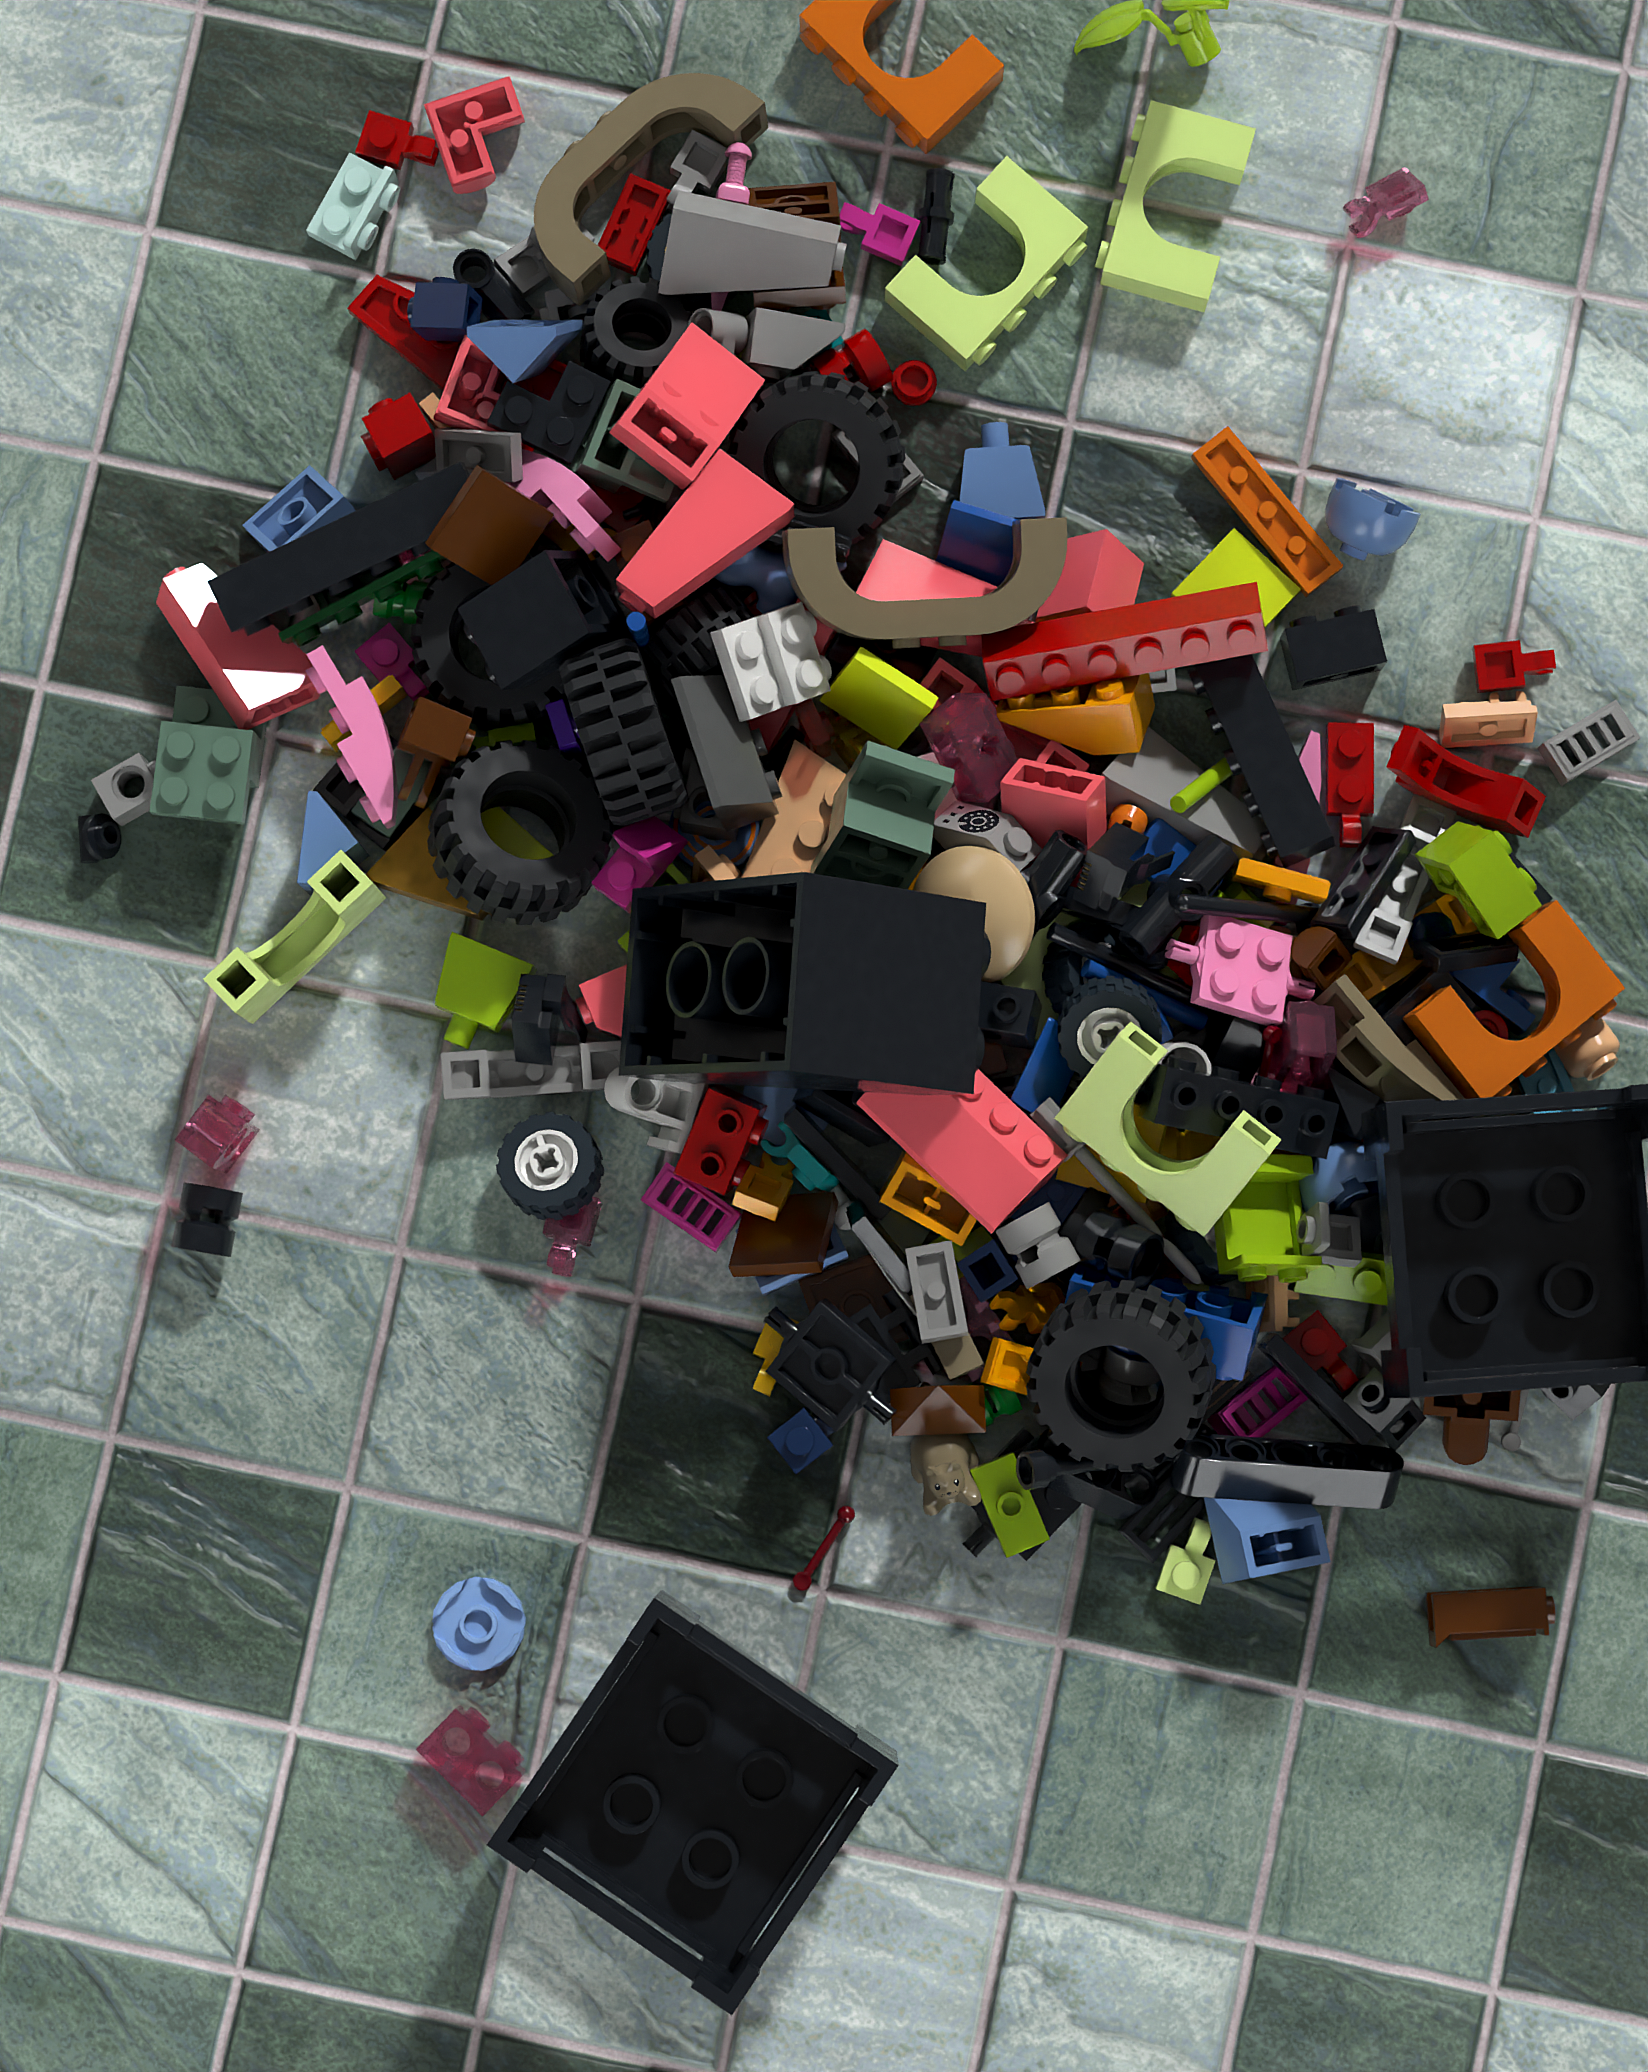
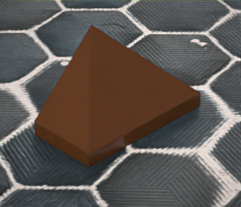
(938, 1410)

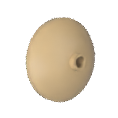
(989, 878)

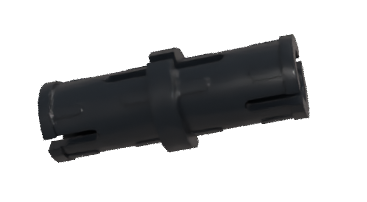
(936, 216)

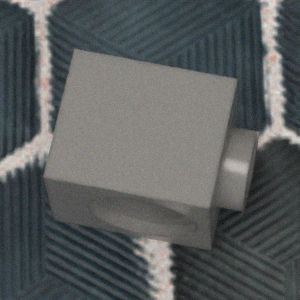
(111, 788)

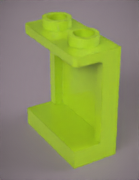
(1260, 1224)

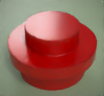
(914, 382)

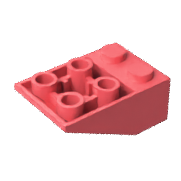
(687, 406)

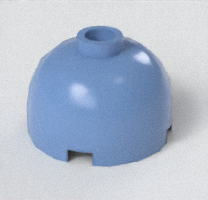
(1368, 520)
(1339, 1177)

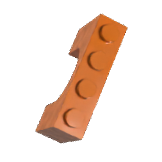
(919, 106)
(1575, 988)

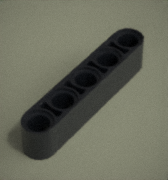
(1287, 1471)

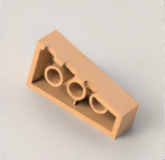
(801, 828)

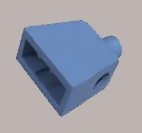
(1001, 476)

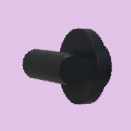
(98, 837)

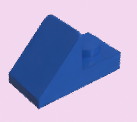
(1483, 988)

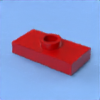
(632, 223)

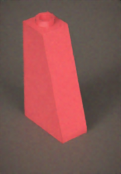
(705, 532)
(907, 575)
(251, 674)

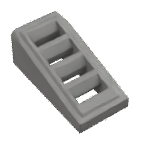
(1560, 763)

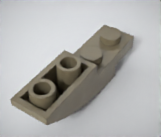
(1378, 1056)

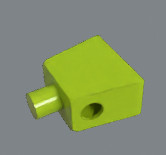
(477, 988)

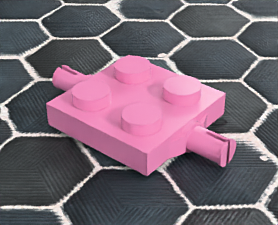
(1241, 969)

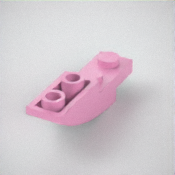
(568, 500)
(368, 751)

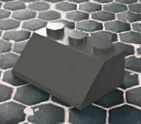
(727, 752)

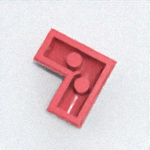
(459, 130)
(469, 390)

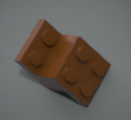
(809, 201)

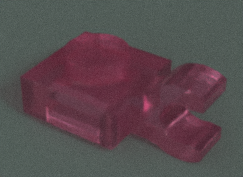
(1389, 198)
(567, 1234)

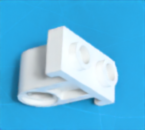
(660, 1102)

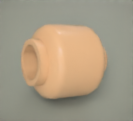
(1591, 1052)

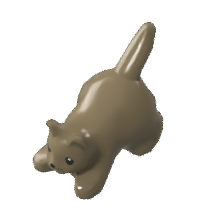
(944, 1469)

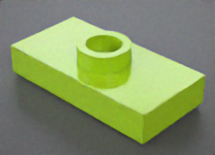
(1009, 1505)

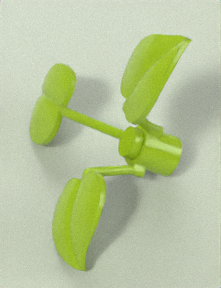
(1191, 31)

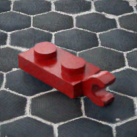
(1350, 777)

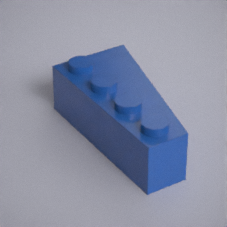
(1227, 1320)

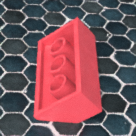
(971, 1145)

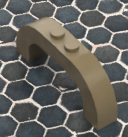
(615, 145)
(1034, 573)

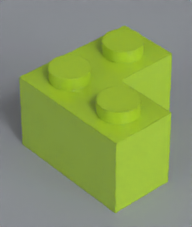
(1482, 876)

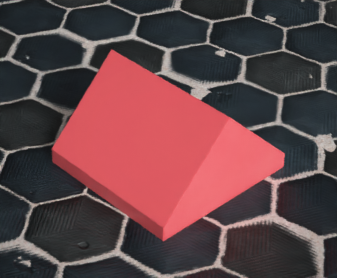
(1095, 577)

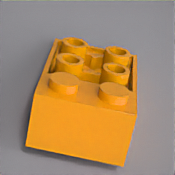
(1088, 717)

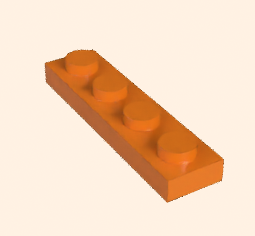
(1266, 511)

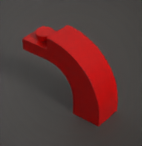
(1470, 790)

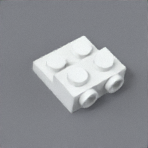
(772, 661)

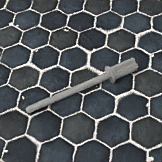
(1044, 1118)

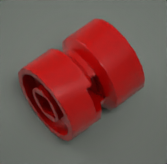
(861, 356)

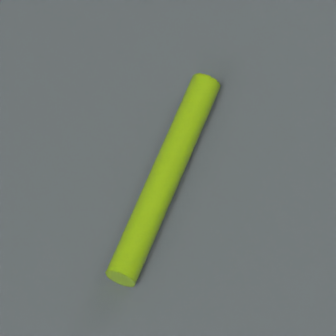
(1200, 786)

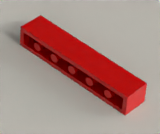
(1124, 641)

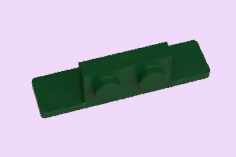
(347, 604)

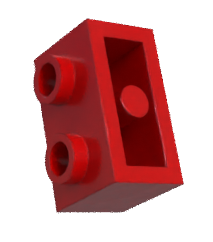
(398, 436)
(722, 1139)

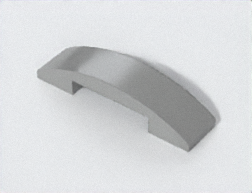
(1391, 918)
(498, 1075)

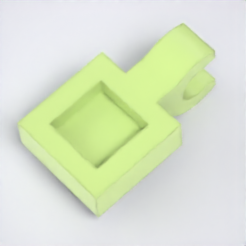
(1187, 1569)

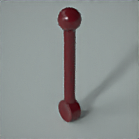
(1271, 1035)
(803, 1579)

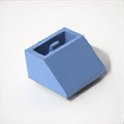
(1264, 1537)

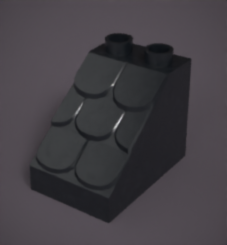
(804, 985)

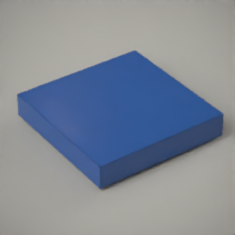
(977, 543)

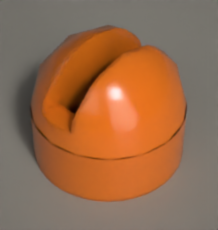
(1130, 817)

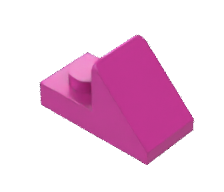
(639, 861)

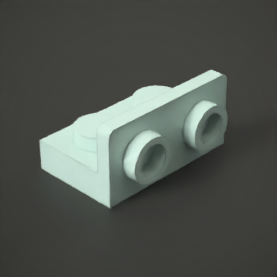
(354, 205)

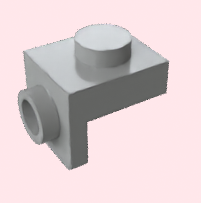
(1330, 1236)

